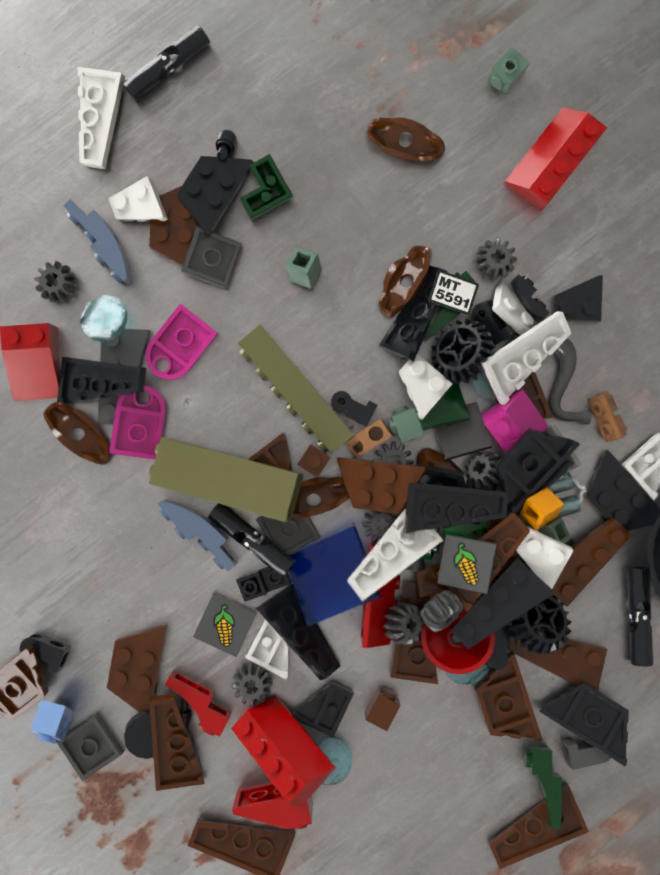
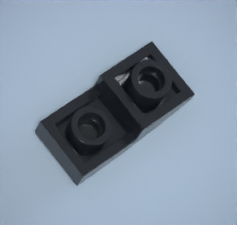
(524, 289)
(260, 583)

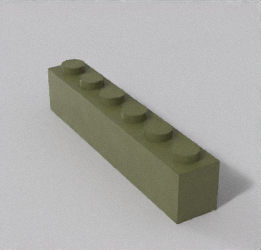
(295, 388)

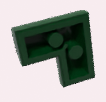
(272, 189)

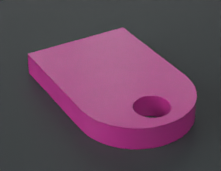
(181, 342)
(137, 426)

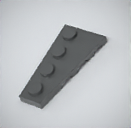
(124, 349)

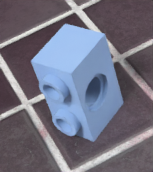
(51, 722)

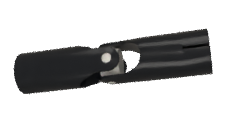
(157, 69)
(265, 550)
(640, 628)

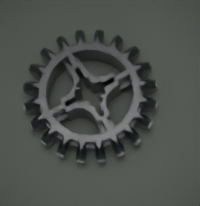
(468, 354)
(543, 627)

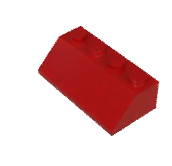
(555, 156)
(373, 613)
(283, 750)

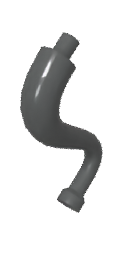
(568, 359)

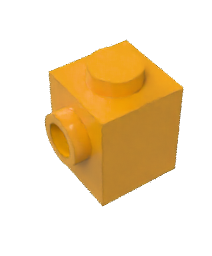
(541, 508)

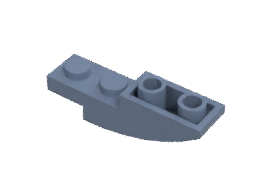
(105, 243)
(193, 523)

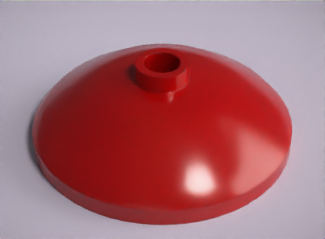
(454, 656)

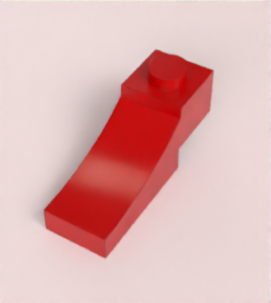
(212, 716)

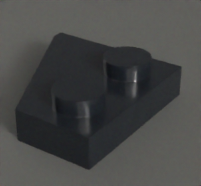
(581, 302)
(325, 708)

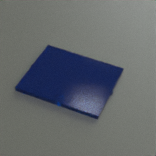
(323, 574)

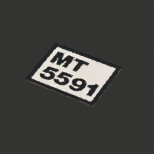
(453, 292)

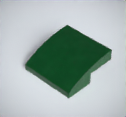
(448, 410)

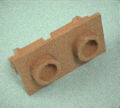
(611, 426)

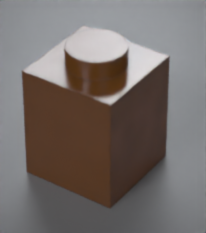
(314, 460)
(382, 708)

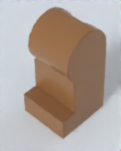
(369, 438)

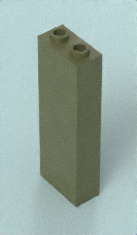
(225, 479)

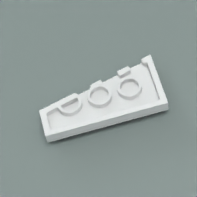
(99, 105)
(524, 355)
(391, 556)

